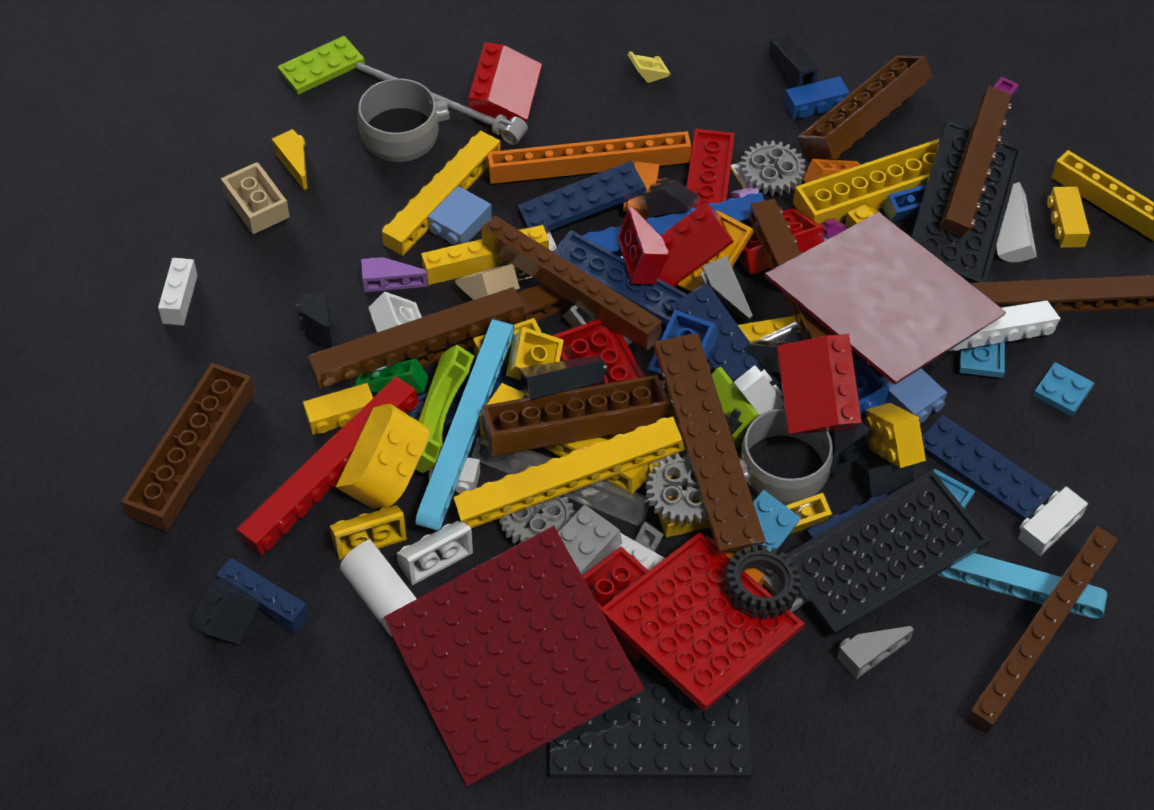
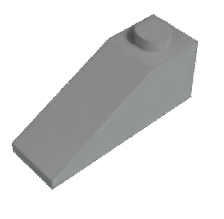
(871, 648)

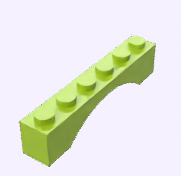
(449, 375)

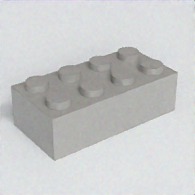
(589, 538)

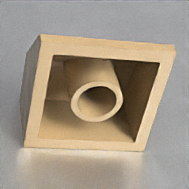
(488, 281)

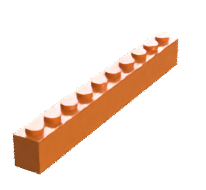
(587, 157)

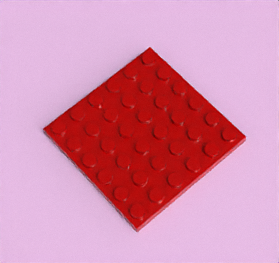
(689, 626)

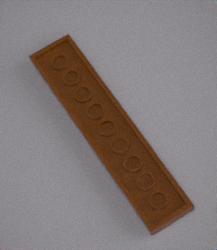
(709, 443)

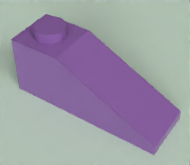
(386, 274)

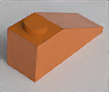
(821, 168)

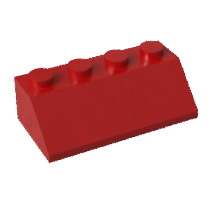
(693, 243)

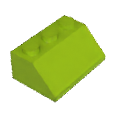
(732, 398)

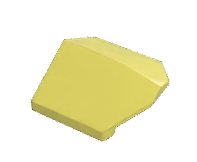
(650, 68)

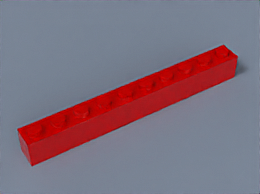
(317, 474)

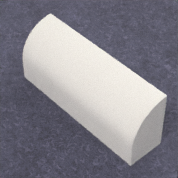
(1016, 234)
(375, 581)

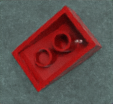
(641, 249)

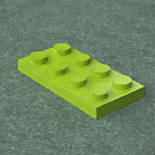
(320, 65)

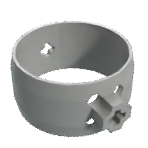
(400, 94)
(783, 489)

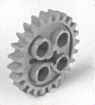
(772, 168)
(682, 507)
(537, 518)

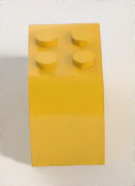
(384, 457)

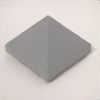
(649, 537)

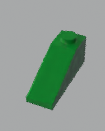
(408, 371)

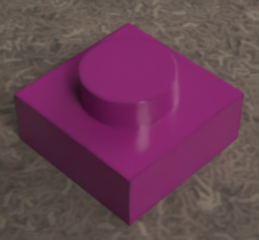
(1007, 86)
(832, 227)

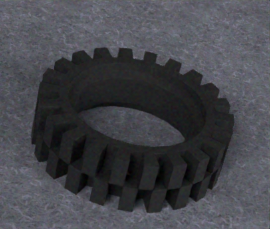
(754, 603)

